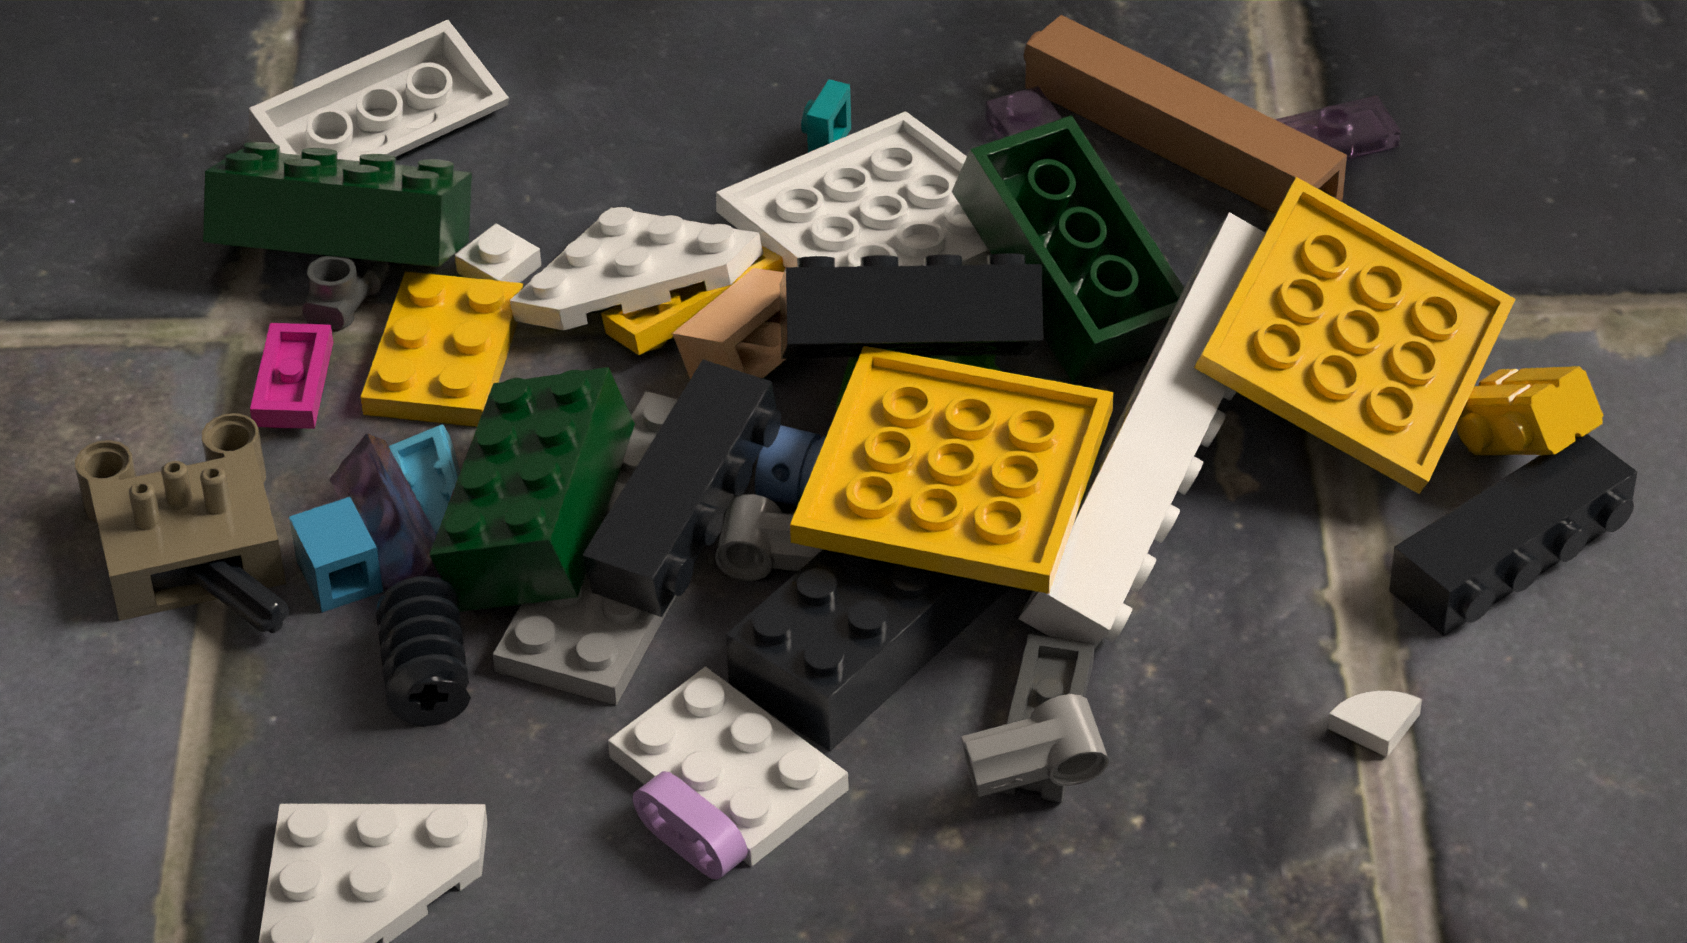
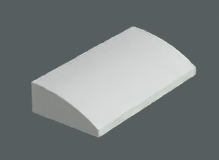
(383, 99)

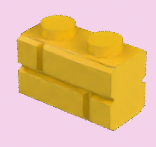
(1529, 411)

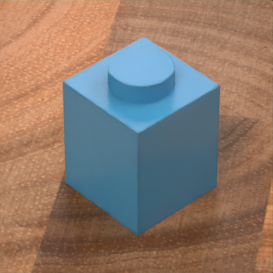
(336, 554)

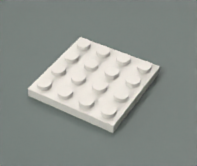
(861, 198)

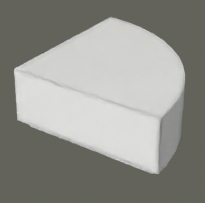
(1375, 719)

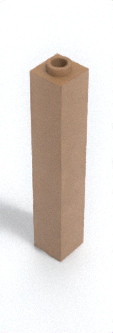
(1177, 116)

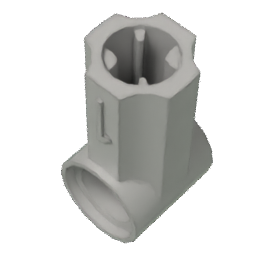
(758, 539)
(1054, 743)

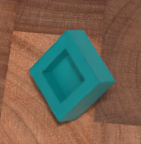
(827, 116)

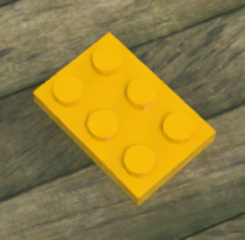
(441, 349)

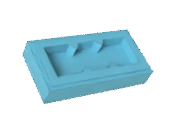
(430, 469)

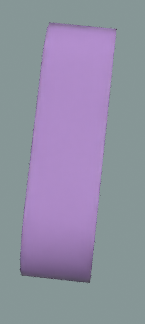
(690, 825)

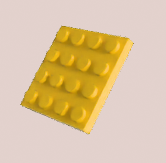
(1356, 335)
(953, 469)

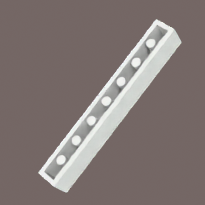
(1146, 457)

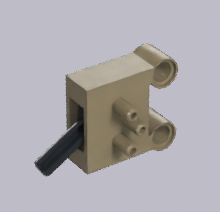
(188, 528)

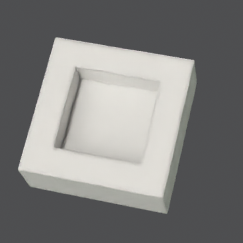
(498, 257)

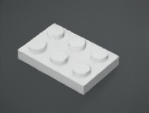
(733, 758)

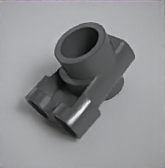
(339, 287)

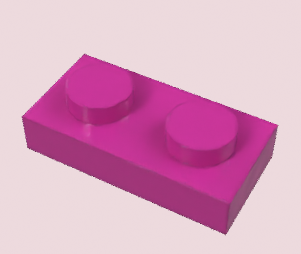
(292, 375)

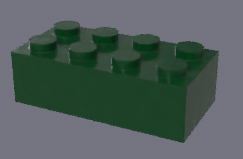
(337, 205)
(1060, 207)
(533, 489)

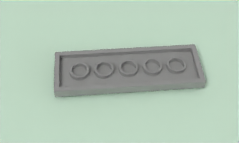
(589, 640)

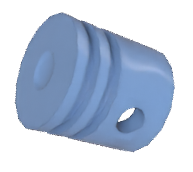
(787, 465)

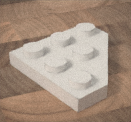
(633, 263)
(366, 868)

